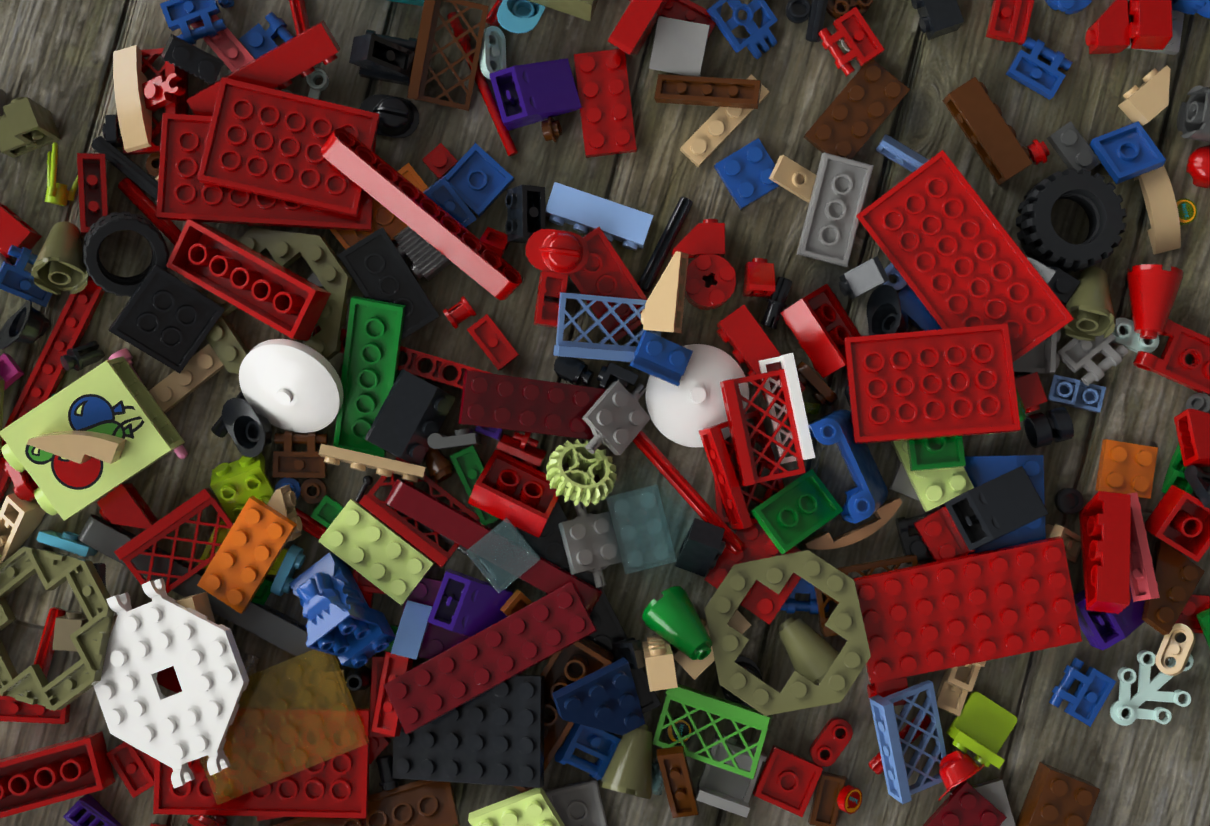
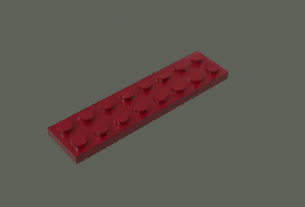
(489, 658)

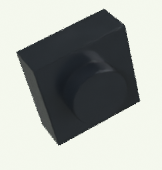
(111, 130)

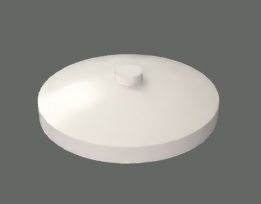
(291, 385)
(698, 399)

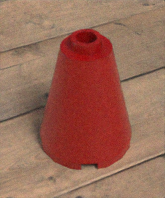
(1152, 297)

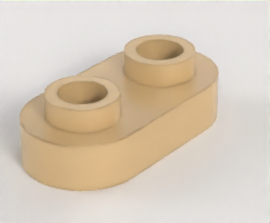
(1172, 649)

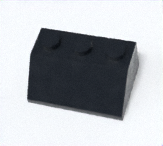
(409, 417)

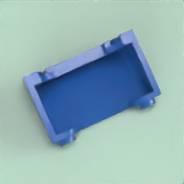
(870, 486)

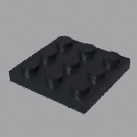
(166, 318)

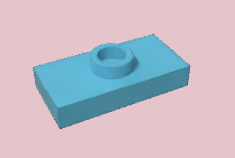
(66, 541)

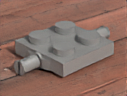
(616, 418)
(590, 543)

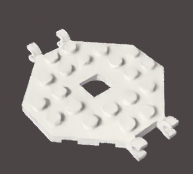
(207, 668)

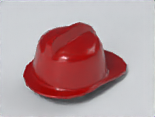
(557, 251)
(956, 769)

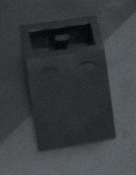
(996, 508)

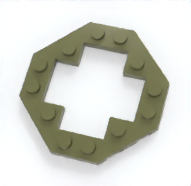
(285, 250)
(845, 621)
(89, 640)

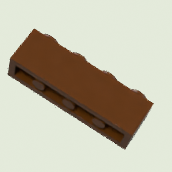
(987, 130)

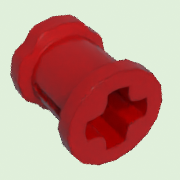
(459, 312)

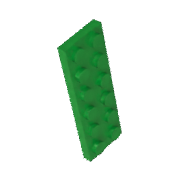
(368, 370)

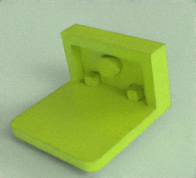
(238, 481)
(982, 729)

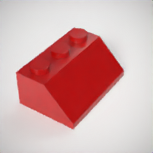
(821, 328)
(514, 492)

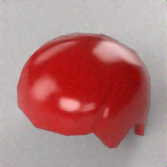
(1199, 166)

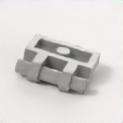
(1081, 352)

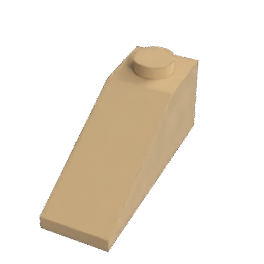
(666, 302)
(17, 523)

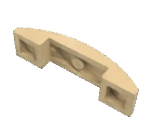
(1161, 210)

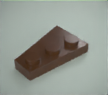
(1176, 582)

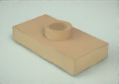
(793, 178)

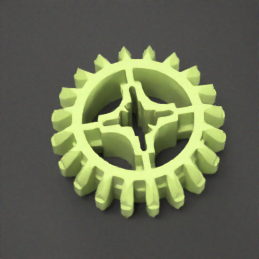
(578, 480)

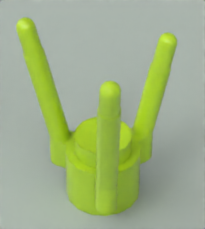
(57, 192)

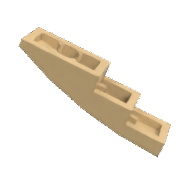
(133, 117)
(955, 687)

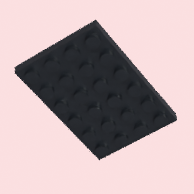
(482, 741)

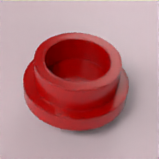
(1038, 152)

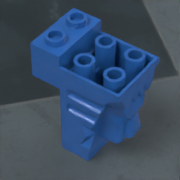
(339, 614)

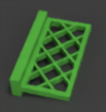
(720, 707)

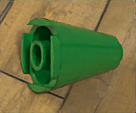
(678, 623)

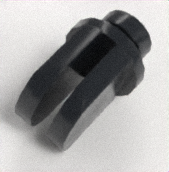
(82, 356)
(573, 370)

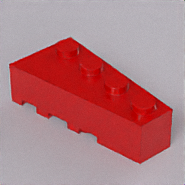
(1106, 551)

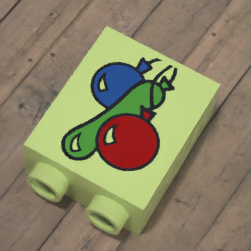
(102, 401)

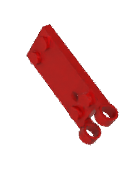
(1172, 361)

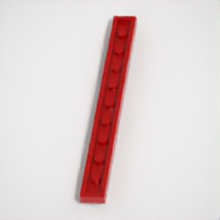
(48, 368)

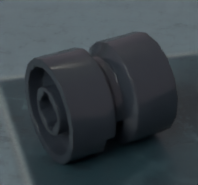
(1054, 426)

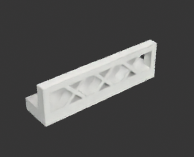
(788, 364)

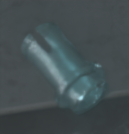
(657, 780)

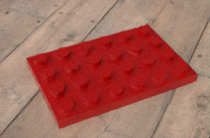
(273, 144)
(931, 384)

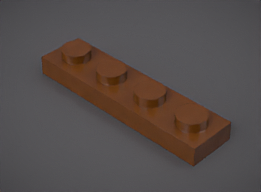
(708, 91)

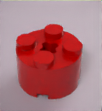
(723, 277)

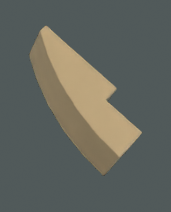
(80, 445)

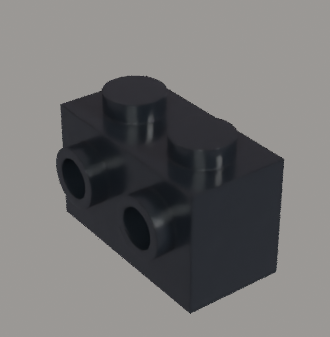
(524, 212)

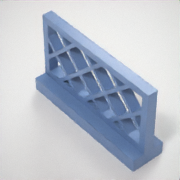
(597, 350)
(890, 744)

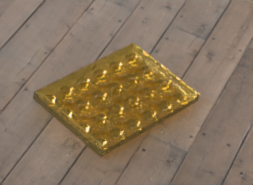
(287, 723)

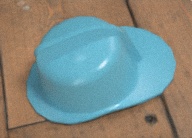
(519, 15)

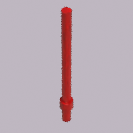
(484, 88)

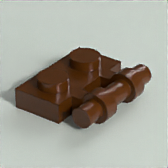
(299, 464)

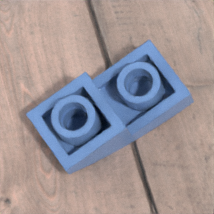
(1076, 393)
(411, 630)

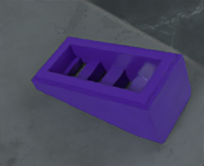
(93, 808)

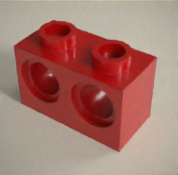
(548, 298)

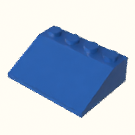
(986, 468)

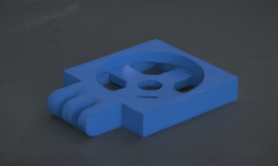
(757, 35)

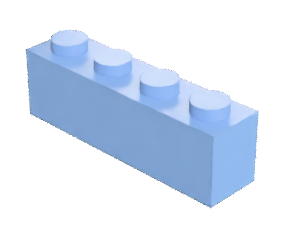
(590, 211)

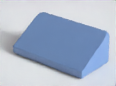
(900, 154)

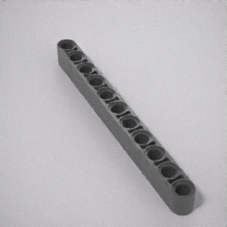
(257, 618)

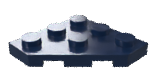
(602, 700)

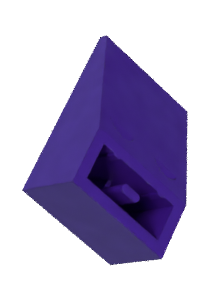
(534, 92)
(467, 604)
(1107, 628)

